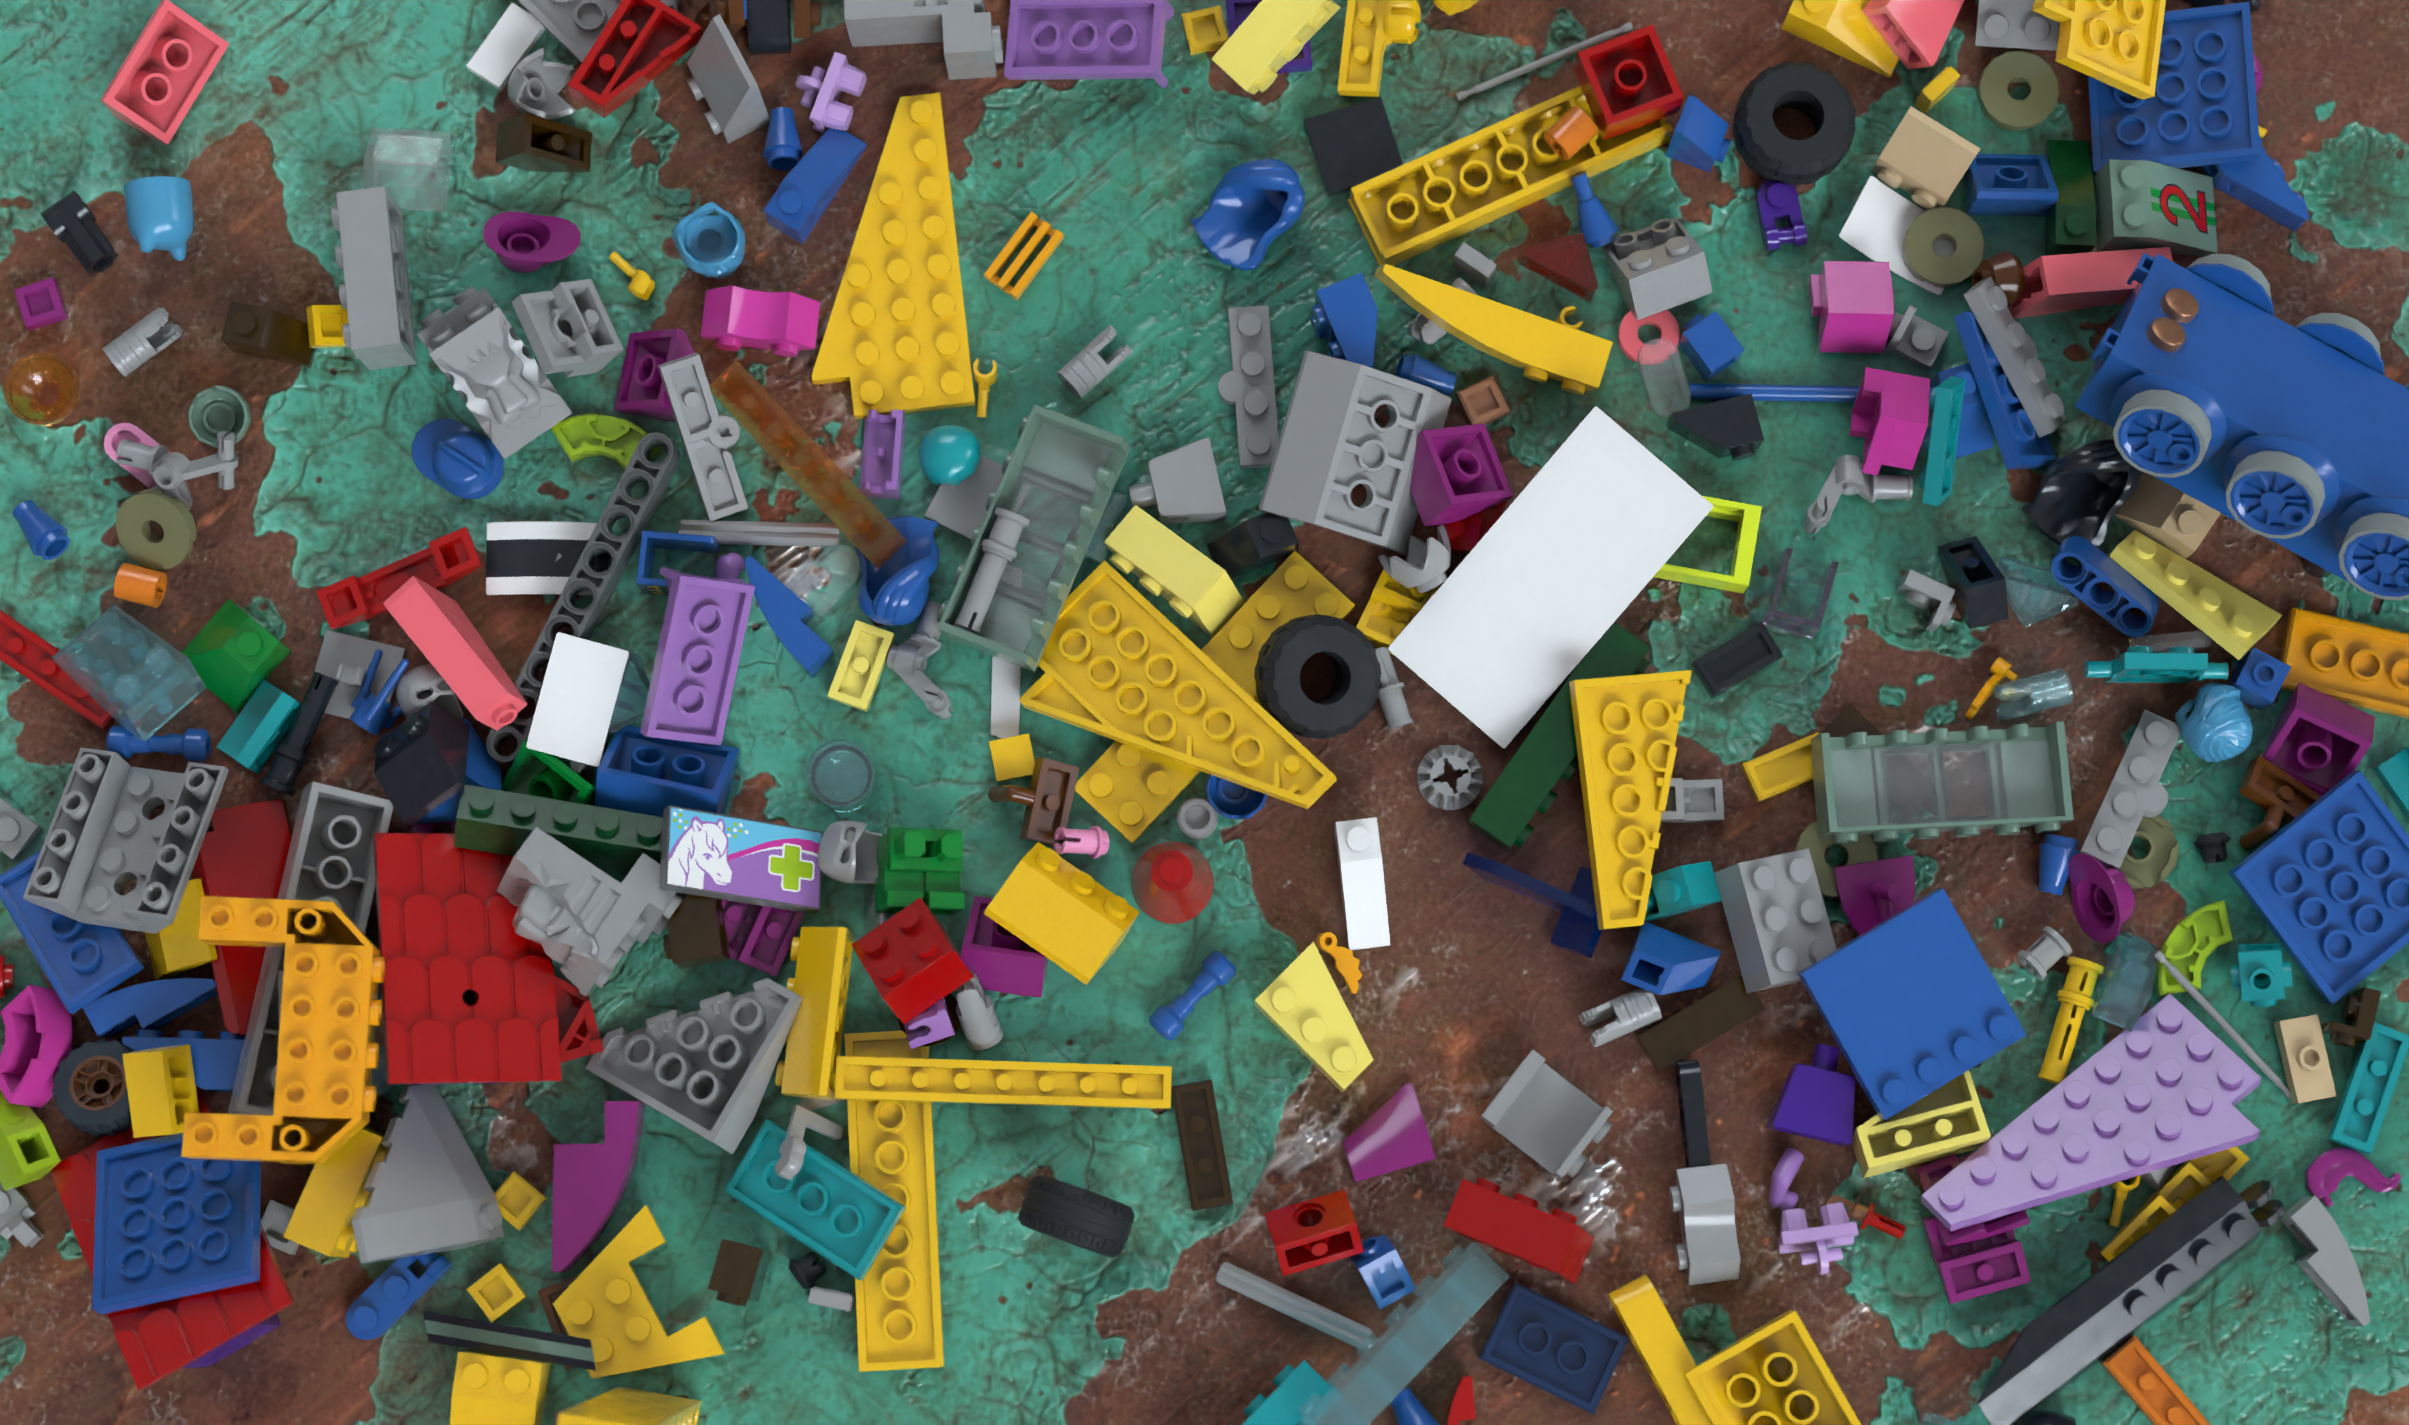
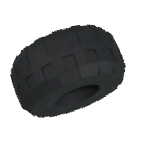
(1800, 88)
(1354, 685)

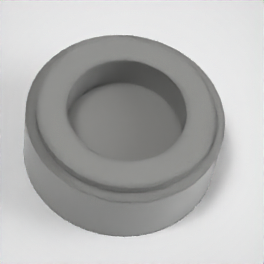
(1197, 818)

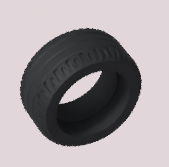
(1076, 1216)

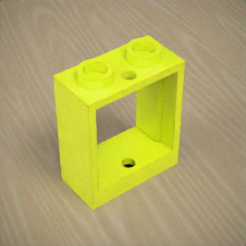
(1738, 581)

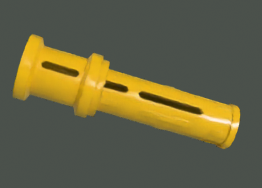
(2074, 1001)

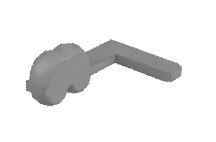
(794, 1148)

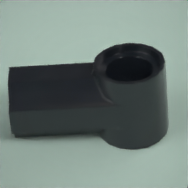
(76, 226)

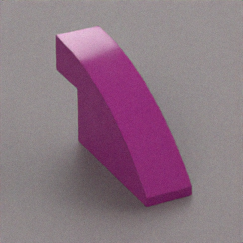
(592, 1182)

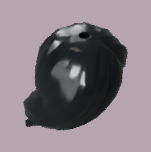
(2083, 493)

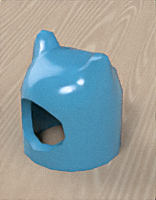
(160, 213)

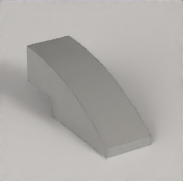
(2328, 1259)

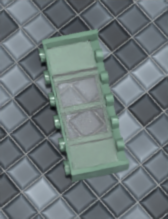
(1062, 485)
(1941, 782)

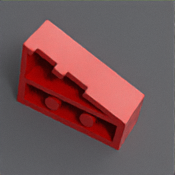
(631, 52)
(1519, 1228)

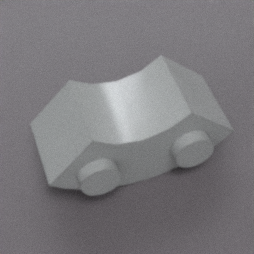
(1706, 1224)

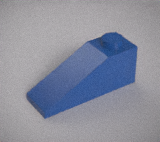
(813, 184)

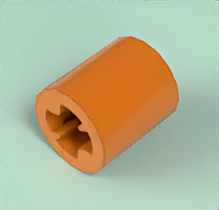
(1570, 133)
(140, 585)

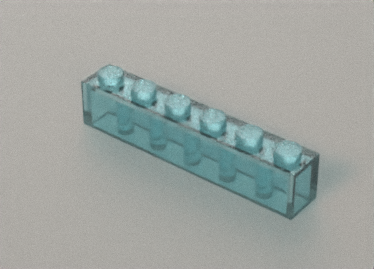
(1409, 1342)

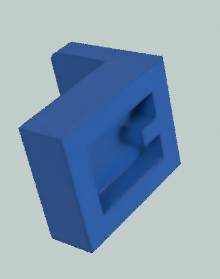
(1382, 1271)

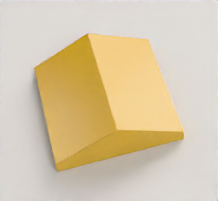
(177, 945)

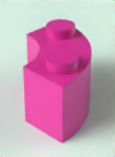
(760, 320)
(35, 1044)

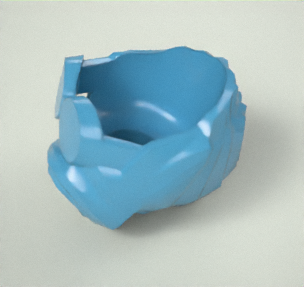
(710, 242)
(2218, 725)

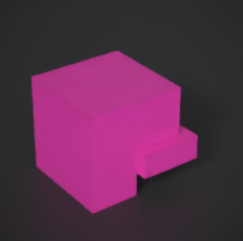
(1852, 306)
(1892, 418)

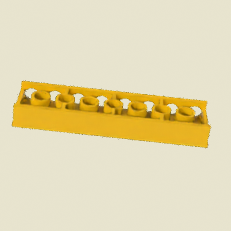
(1484, 179)
(632, 1407)

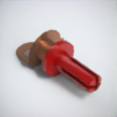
(1867, 1216)

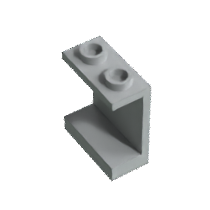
(1547, 1117)

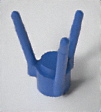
(373, 712)

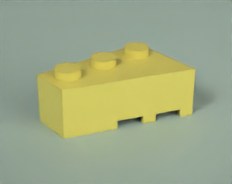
(1270, 39)
(1174, 570)
(1316, 1019)
(1927, 1130)

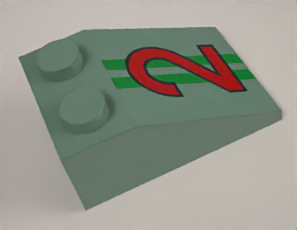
(2154, 207)

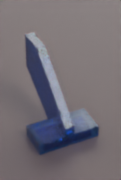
(1578, 923)

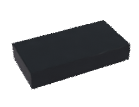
(1737, 660)

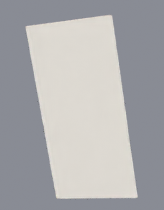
(1550, 577)

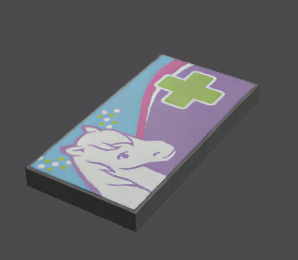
(740, 860)

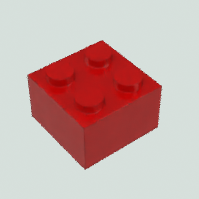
(1628, 82)
(912, 961)

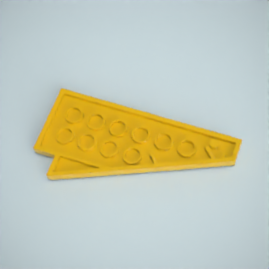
(901, 297)
(1142, 682)

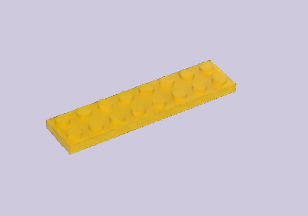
(1136, 786)
(895, 1153)

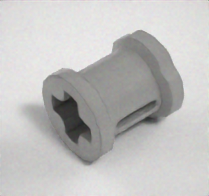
(2044, 953)

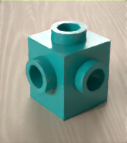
(2258, 959)

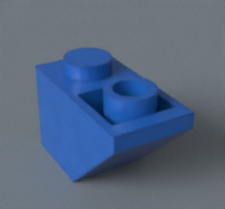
(1667, 961)

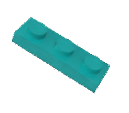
(1942, 440)
(2369, 1089)

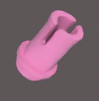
(1090, 842)

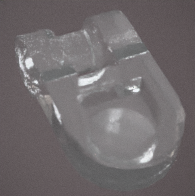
(838, 567)

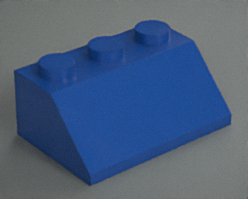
(652, 773)

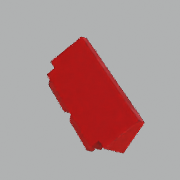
(243, 860)

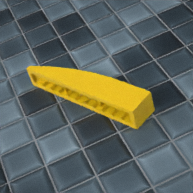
(1509, 334)

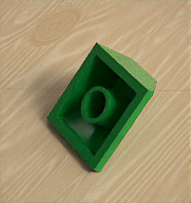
(234, 655)

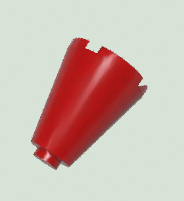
(1172, 882)

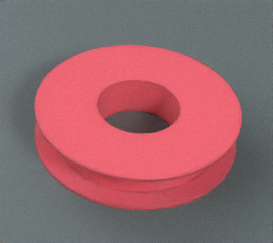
(1628, 331)

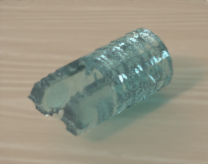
(1109, 521)
(2037, 694)

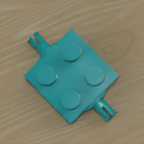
(2144, 666)

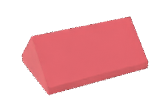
(164, 72)

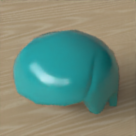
(949, 454)

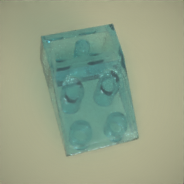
(130, 672)

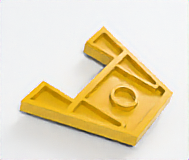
(617, 1316)

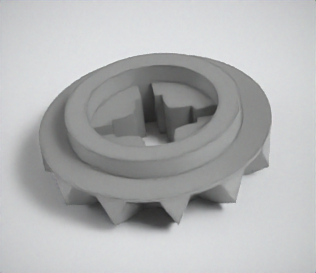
(1440, 793)

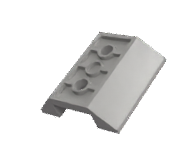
(1335, 444)
(106, 839)

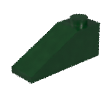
(2072, 219)

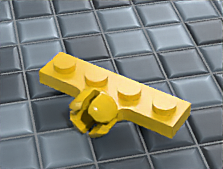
(1367, 33)

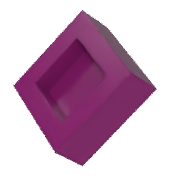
(41, 304)

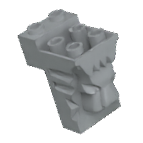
(967, 32)
(492, 370)
(580, 910)

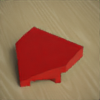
(576, 1023)

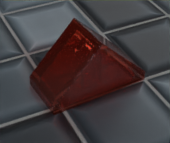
(1565, 264)

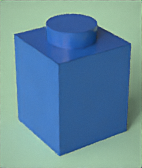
(1710, 345)

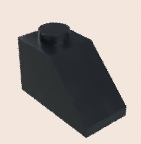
(1721, 427)
(1254, 544)
(1976, 581)

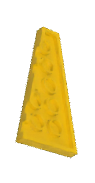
(1626, 768)

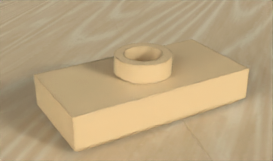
(2304, 1059)

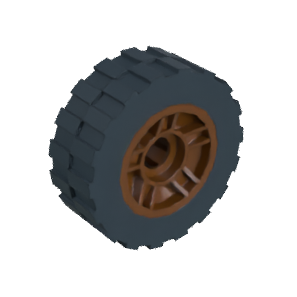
(79, 1088)

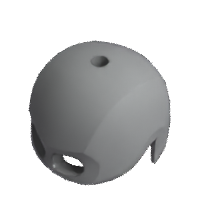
(424, 686)
(849, 853)

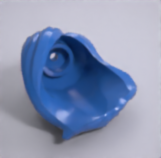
(1249, 211)
(901, 585)

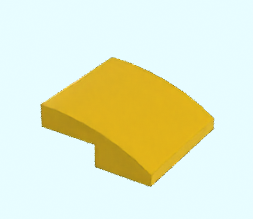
(1391, 610)

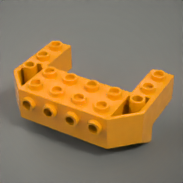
(323, 1032)

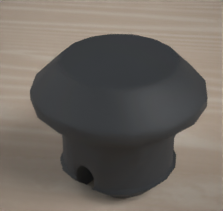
(2213, 847)
(805, 1271)

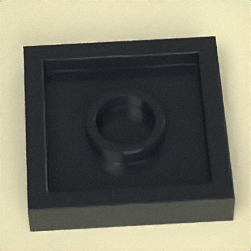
(1352, 145)

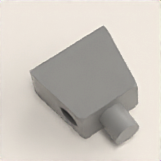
(1182, 486)

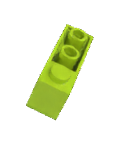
(24, 1146)

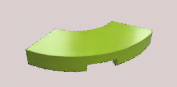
(600, 437)
(2190, 946)

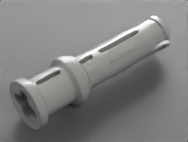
(998, 550)

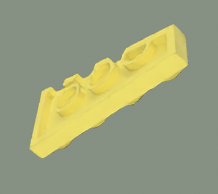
(2203, 599)

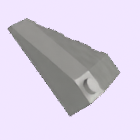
(704, 1064)
(427, 1189)

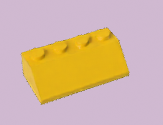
(817, 1030)

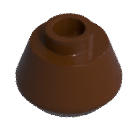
(2006, 273)

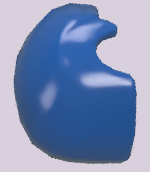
(1233, 799)

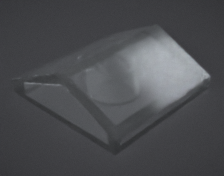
(410, 165)

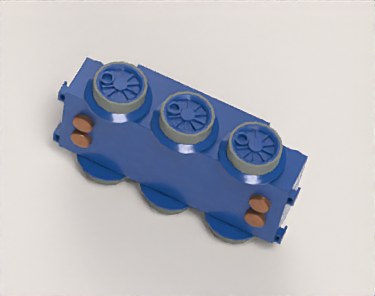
(2261, 416)

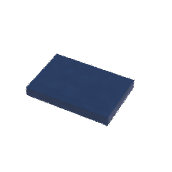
(1553, 1348)

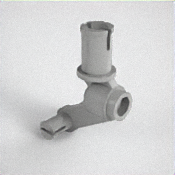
(174, 468)
(1848, 479)
(911, 659)

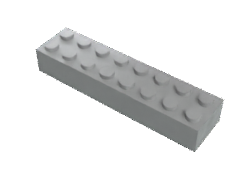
(325, 862)

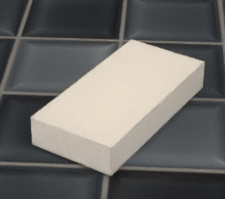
(506, 46)

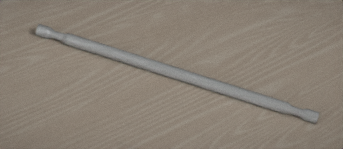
(1544, 61)
(2222, 1023)

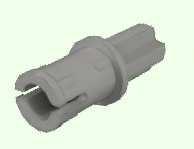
(1390, 692)

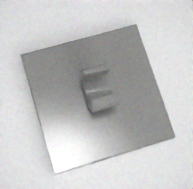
(347, 661)

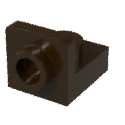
(2360, 1014)

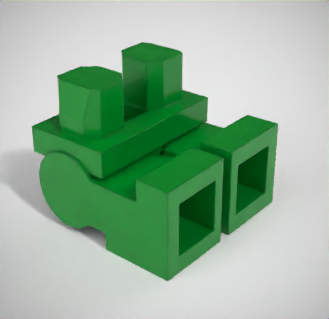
(914, 850)

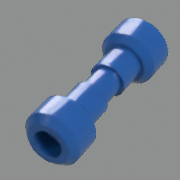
(192, 745)
(1215, 971)

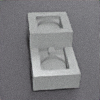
(1694, 801)

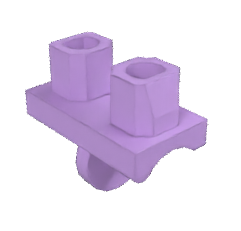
(839, 78)
(1834, 1232)

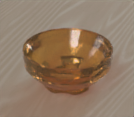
(27, 379)

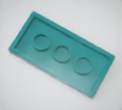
(821, 1204)

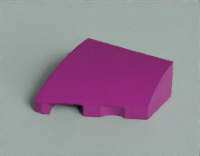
(1390, 1138)

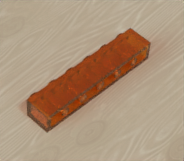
(807, 464)

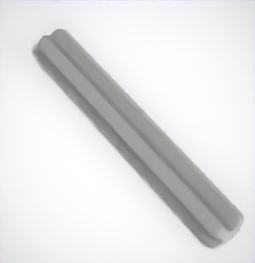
(764, 532)
(1292, 1304)

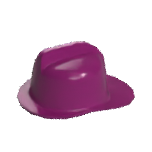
(530, 241)
(2099, 897)

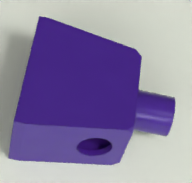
(1817, 1100)

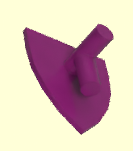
(1875, 890)

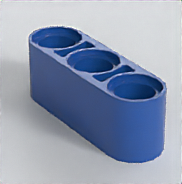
(2110, 605)

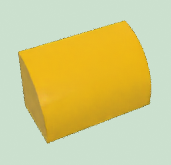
(160, 1089)

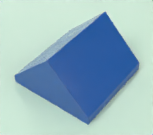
(2009, 185)

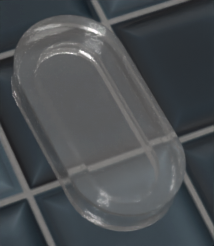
(1663, 377)
(2163, 642)

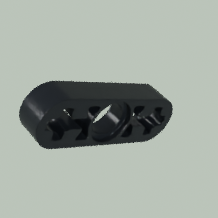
(1692, 1114)

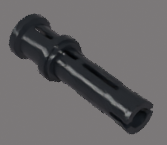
(293, 753)

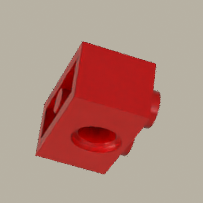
(1314, 1232)

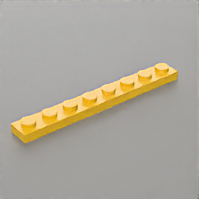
(1003, 1082)

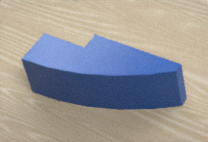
(788, 618)
(148, 1003)

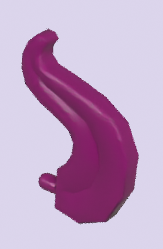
(2337, 1163)

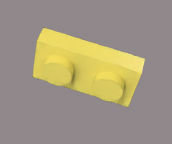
(861, 665)

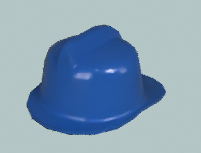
(457, 458)

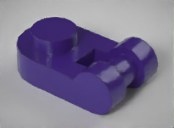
(1780, 202)

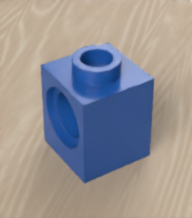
(2258, 678)

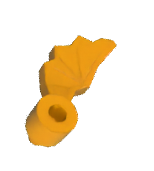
(1999, 670)
(1343, 960)

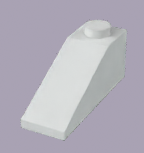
(1362, 883)

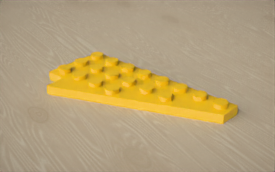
(2110, 40)

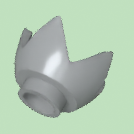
(537, 85)
(1423, 563)

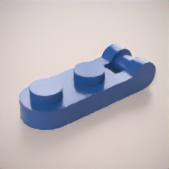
(393, 1295)

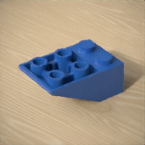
(1347, 320)

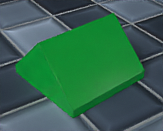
(546, 777)

